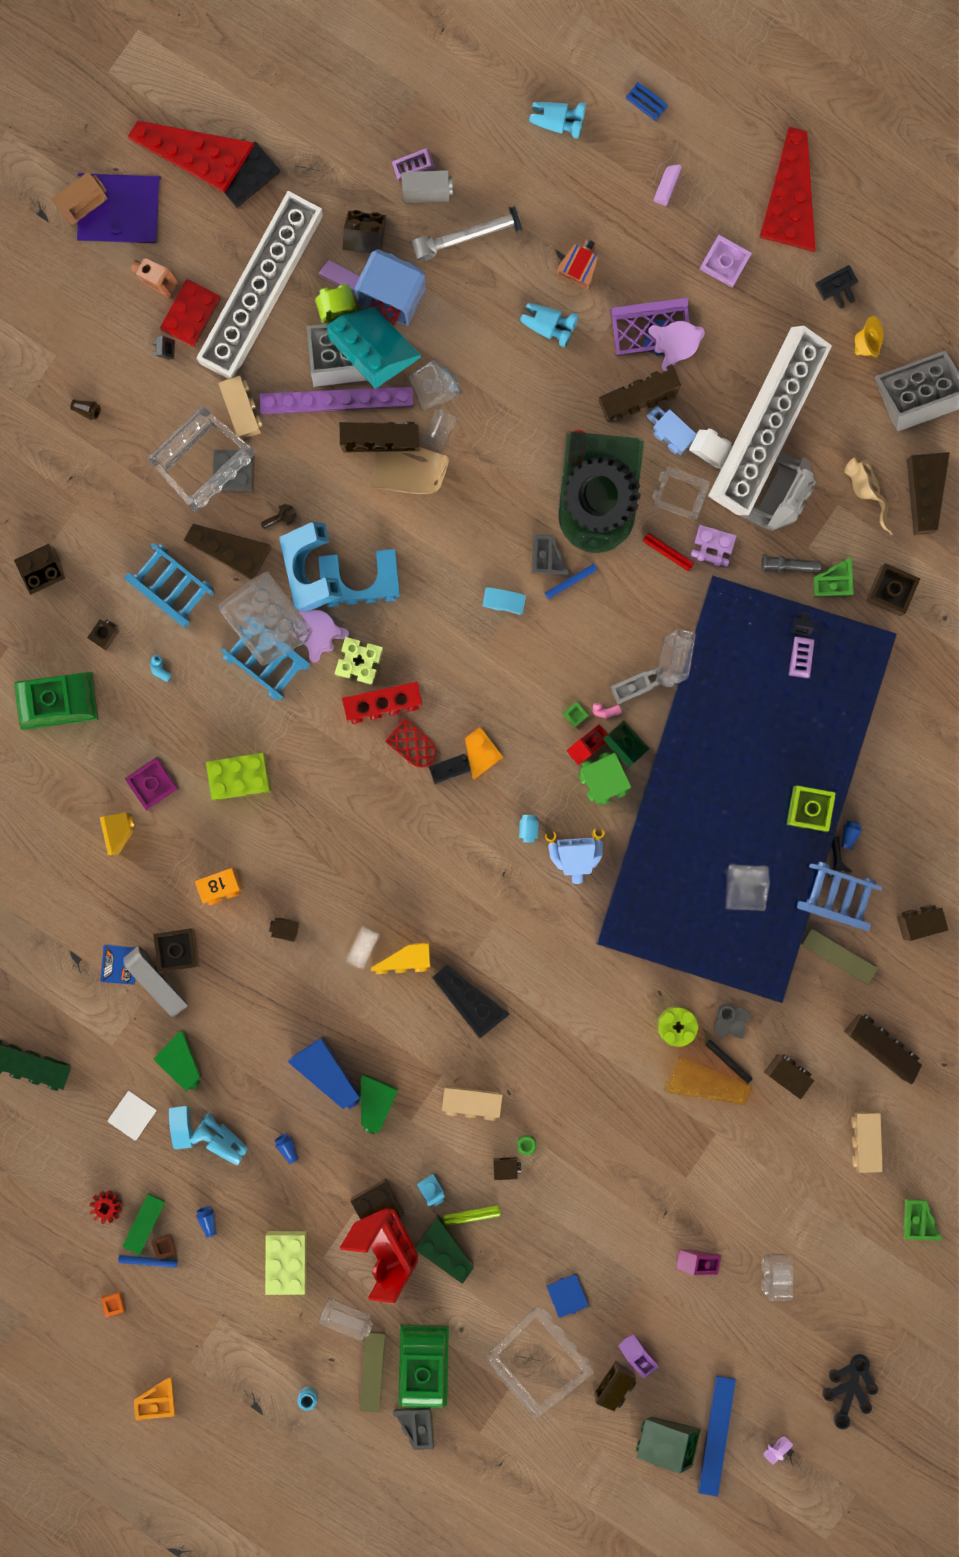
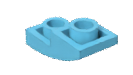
(504, 600)
(180, 1127)

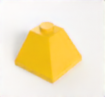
(117, 831)

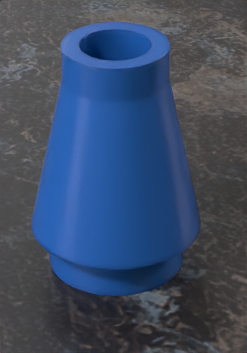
(850, 834)
(286, 1147)
(206, 1219)

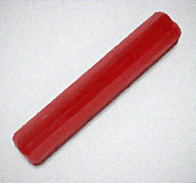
(668, 551)

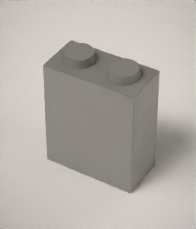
(426, 186)

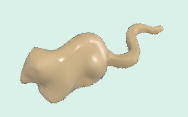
(867, 486)

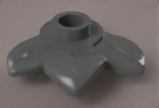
(733, 1023)

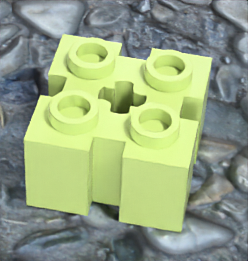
(353, 650)

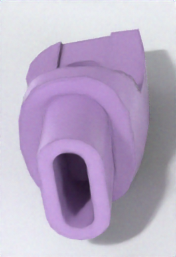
(777, 1451)

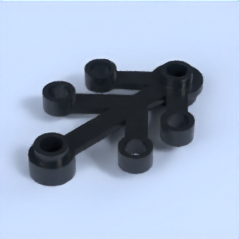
(851, 1387)

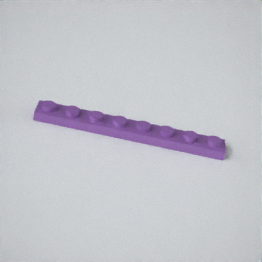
(336, 400)

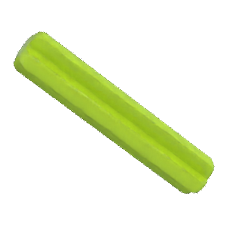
(471, 1215)

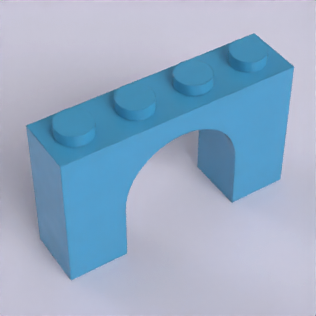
(295, 549)
(384, 587)

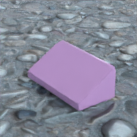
(667, 184)
(338, 275)

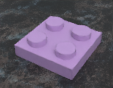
(725, 261)

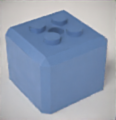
(393, 283)

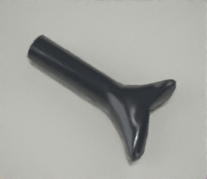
(838, 865)

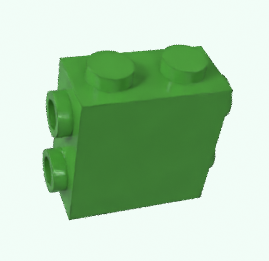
(604, 779)

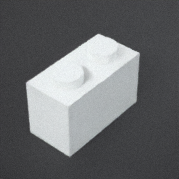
(711, 447)

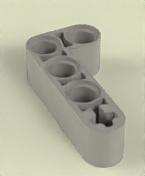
(155, 983)

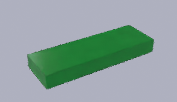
(143, 1224)

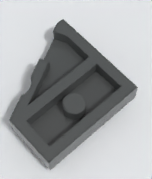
(546, 556)
(417, 1426)

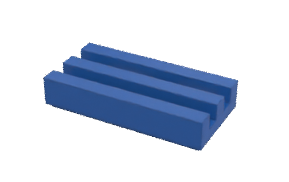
(650, 95)

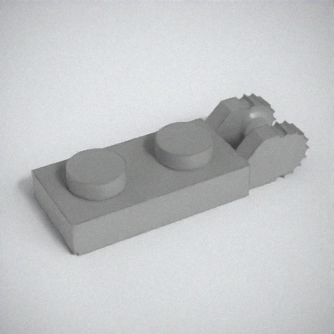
(633, 686)

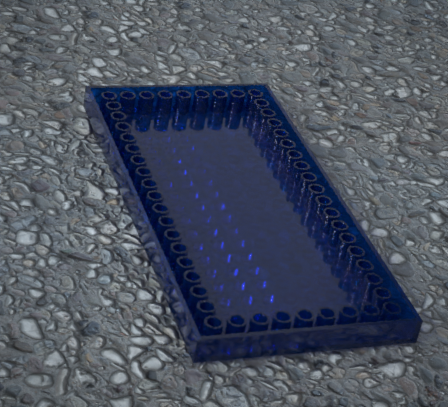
(726, 783)

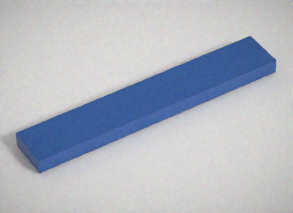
(716, 1435)

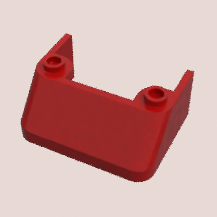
(392, 1249)

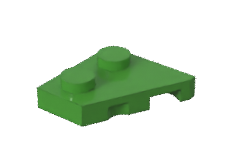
(835, 581)
(919, 1222)

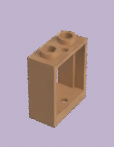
(80, 198)

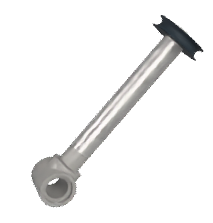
(426, 247)

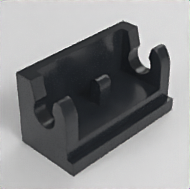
(449, 769)

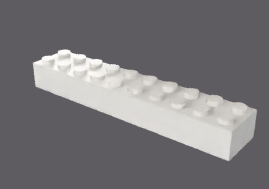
(260, 286)
(770, 420)

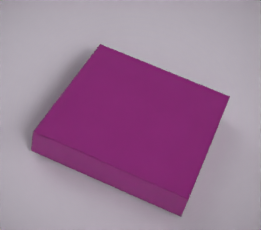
(151, 783)

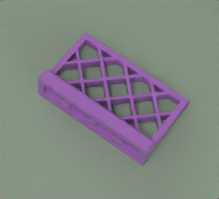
(645, 310)

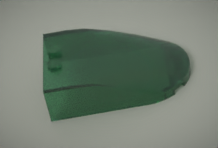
(601, 491)

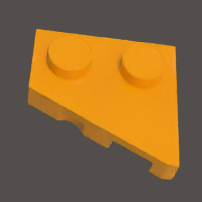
(481, 752)
(156, 1402)

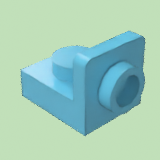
(431, 1190)

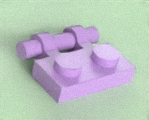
(715, 540)

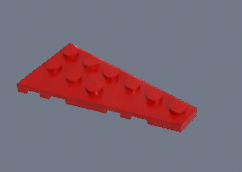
(201, 154)
(790, 204)

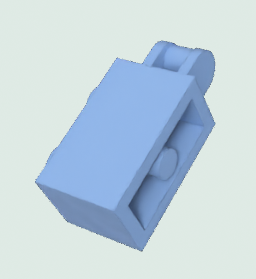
(671, 430)

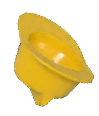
(870, 338)

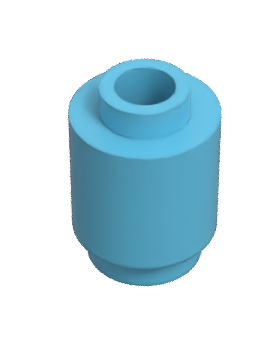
(529, 828)
(303, 1402)

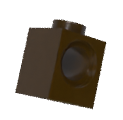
(105, 642)
(284, 929)
(506, 1168)

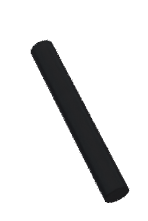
(728, 1061)

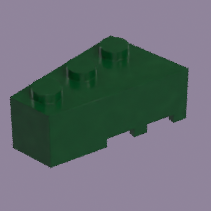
(444, 1251)

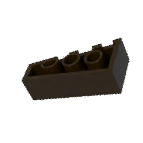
(926, 487)

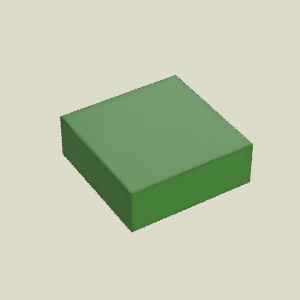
(575, 714)

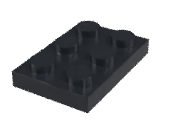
(252, 176)

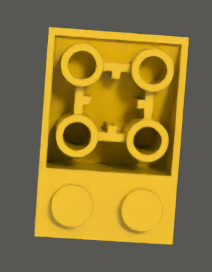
(411, 956)

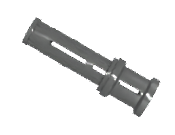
(781, 563)

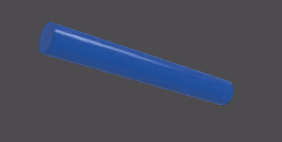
(570, 581)
(148, 1261)

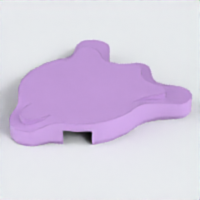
(676, 340)
(323, 633)

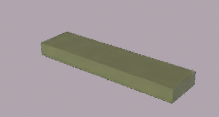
(839, 956)
(372, 1372)

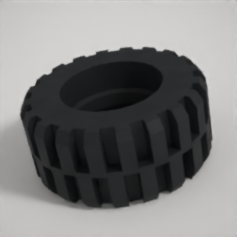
(578, 503)

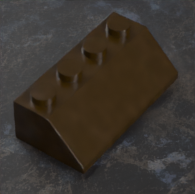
(884, 1049)

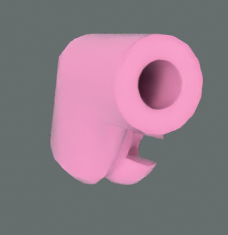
(599, 711)

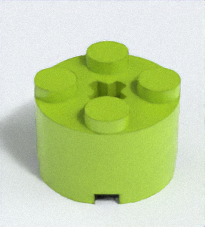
(335, 303)
(685, 1034)

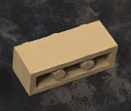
(240, 407)
(472, 1102)
(867, 1141)

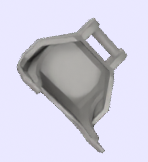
(785, 495)

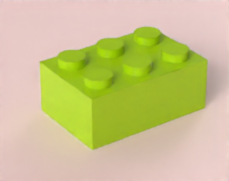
(238, 776)

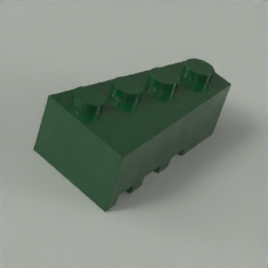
(32, 1067)

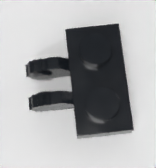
(836, 283)

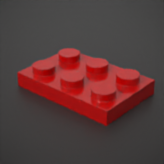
(190, 312)

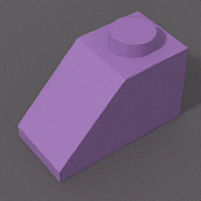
(638, 1356)

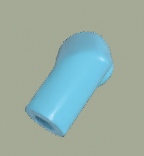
(157, 668)

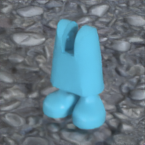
(556, 115)
(546, 321)
(222, 1142)

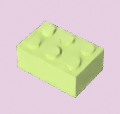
(286, 1263)

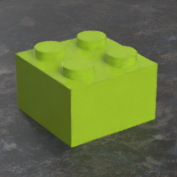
(811, 808)

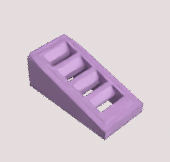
(412, 157)
(796, 672)

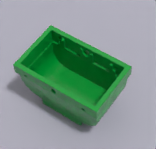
(56, 700)
(423, 1366)

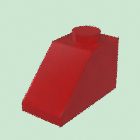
(587, 744)

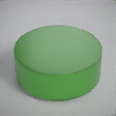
(526, 1145)

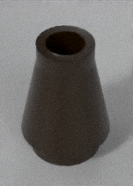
(88, 409)

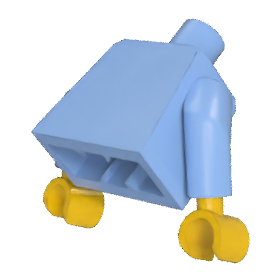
(576, 855)

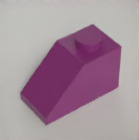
(698, 1262)

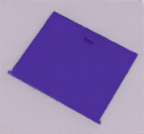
(128, 210)

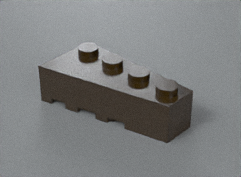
(640, 394)
(378, 437)
(231, 550)

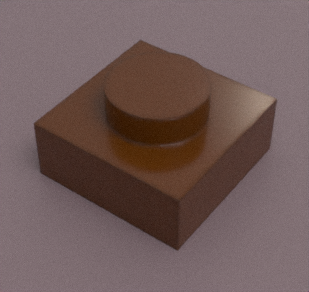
(164, 1246)

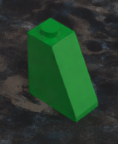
(180, 1062)
(375, 1102)

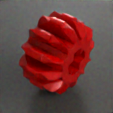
(109, 1200)

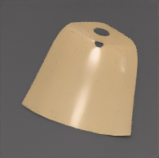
(407, 475)

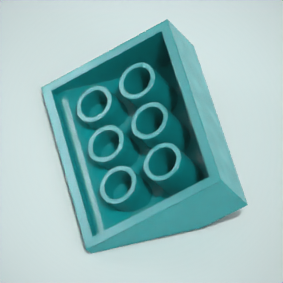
(372, 345)

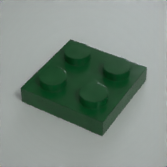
(626, 744)

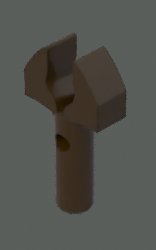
(279, 517)

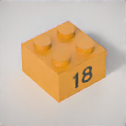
(219, 885)

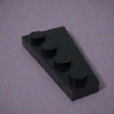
(471, 1004)

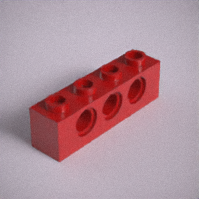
(352, 703)

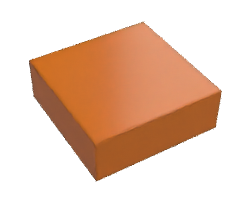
(113, 1304)

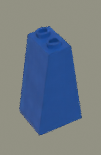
(327, 1073)

